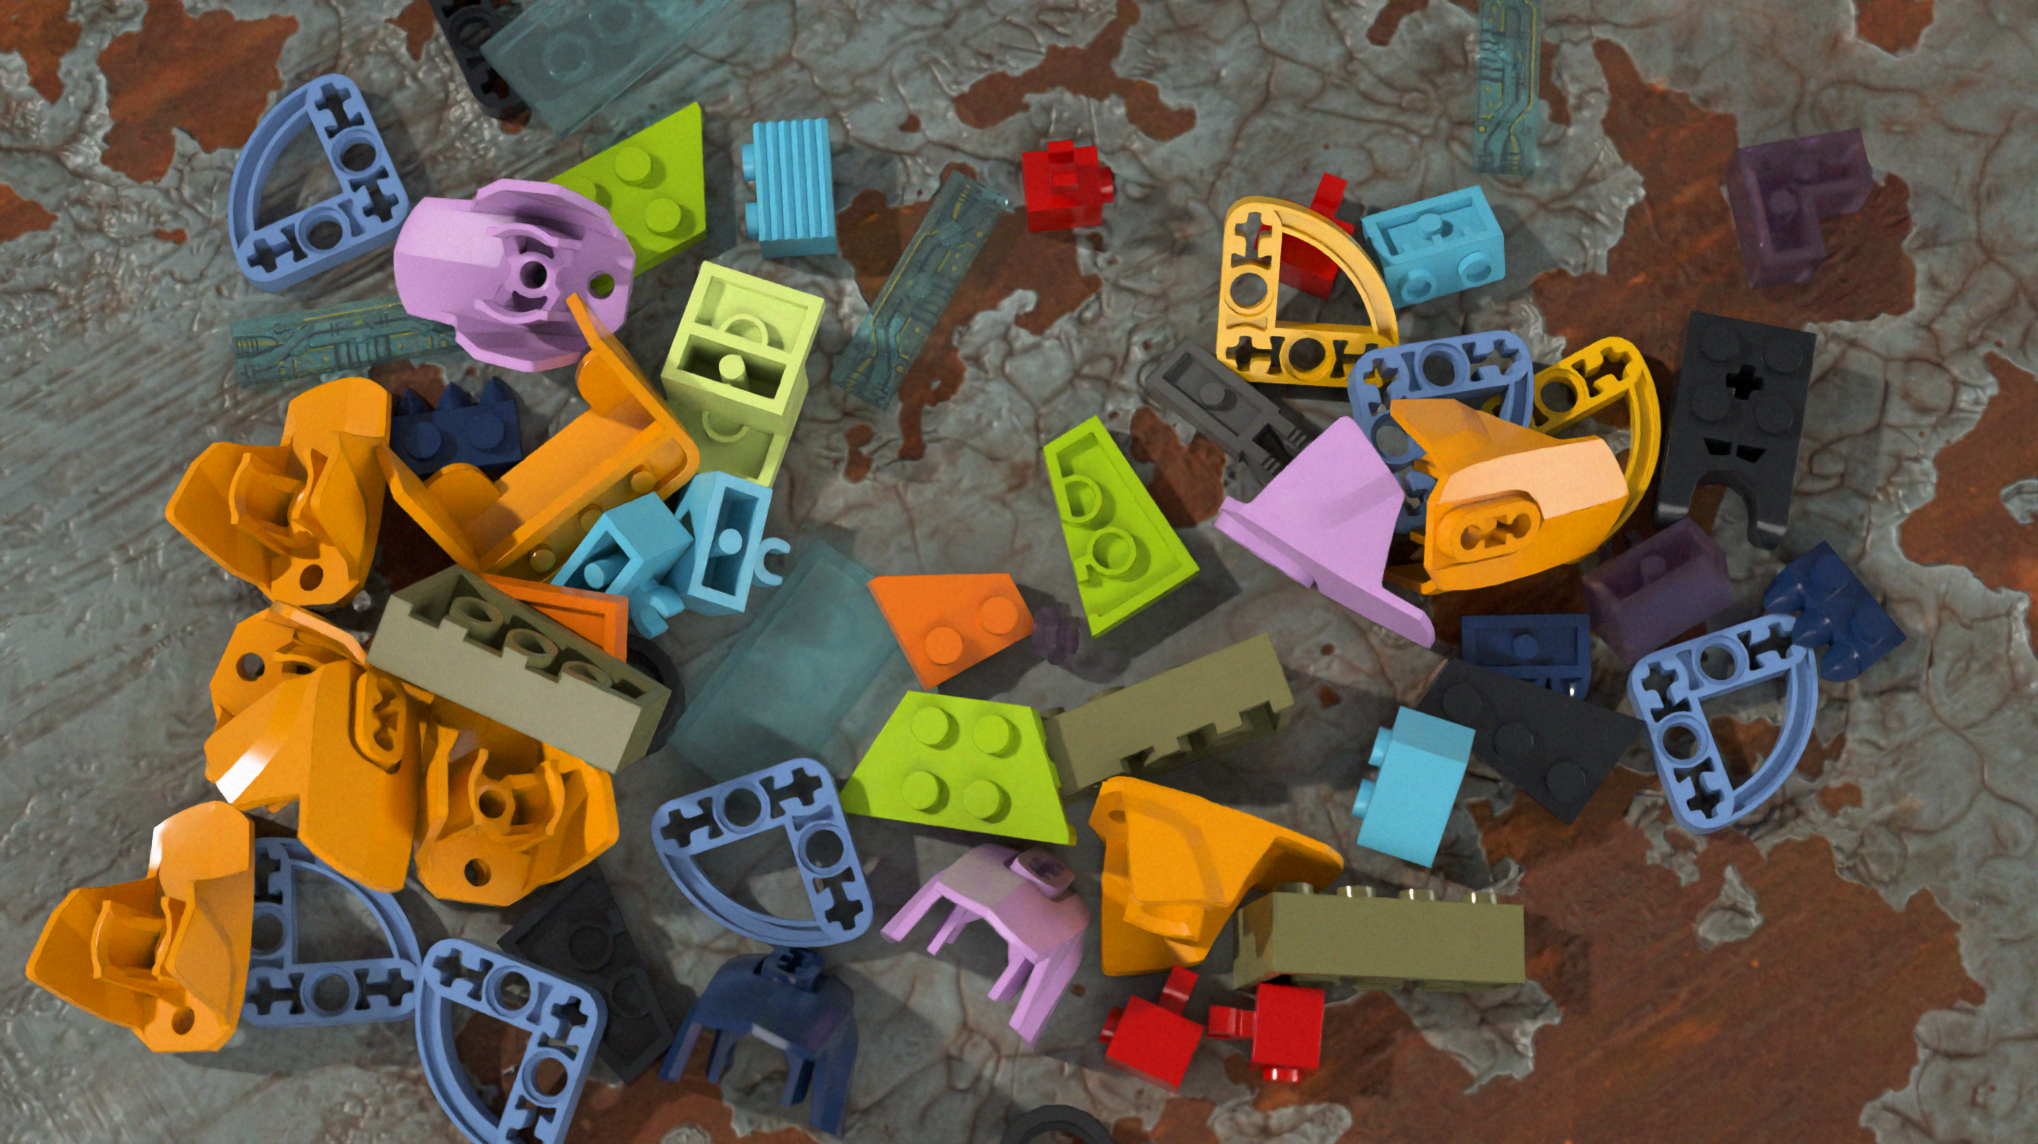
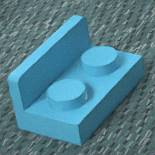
(1436, 246)

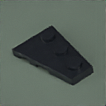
(1532, 735)
(586, 939)

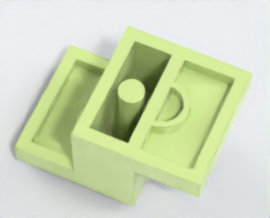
(741, 370)

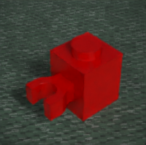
(1065, 187)
(1302, 263)
(1281, 1031)
(1152, 1038)

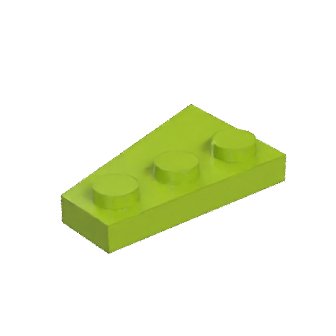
(1112, 528)

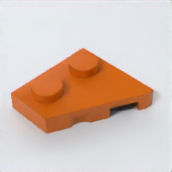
(951, 619)

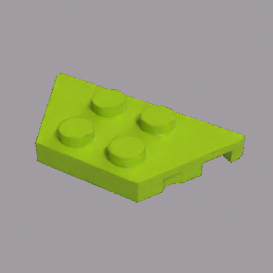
(650, 189)
(962, 770)

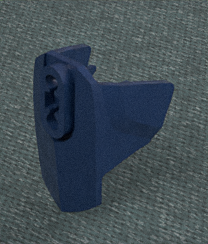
(789, 1006)

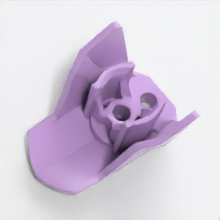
(480, 262)
(1331, 526)
(1028, 906)

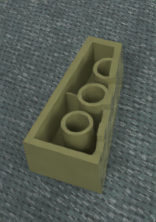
(518, 668)
(1170, 719)
(1379, 940)

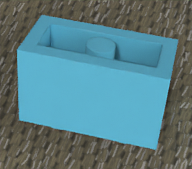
(728, 548)
(629, 557)
(1414, 787)

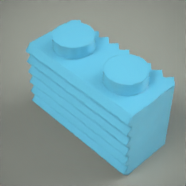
(792, 187)

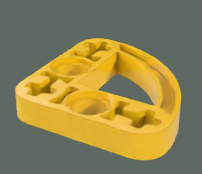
(1260, 320)
(1641, 402)

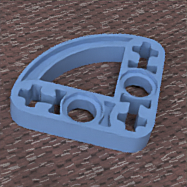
(348, 209)
(1405, 369)
(1694, 686)
(800, 823)
(281, 962)
(540, 1016)

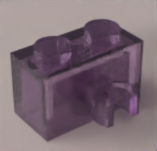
(1656, 588)

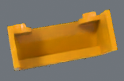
(554, 497)

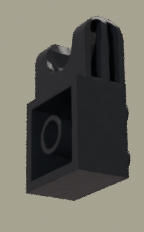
(1732, 440)

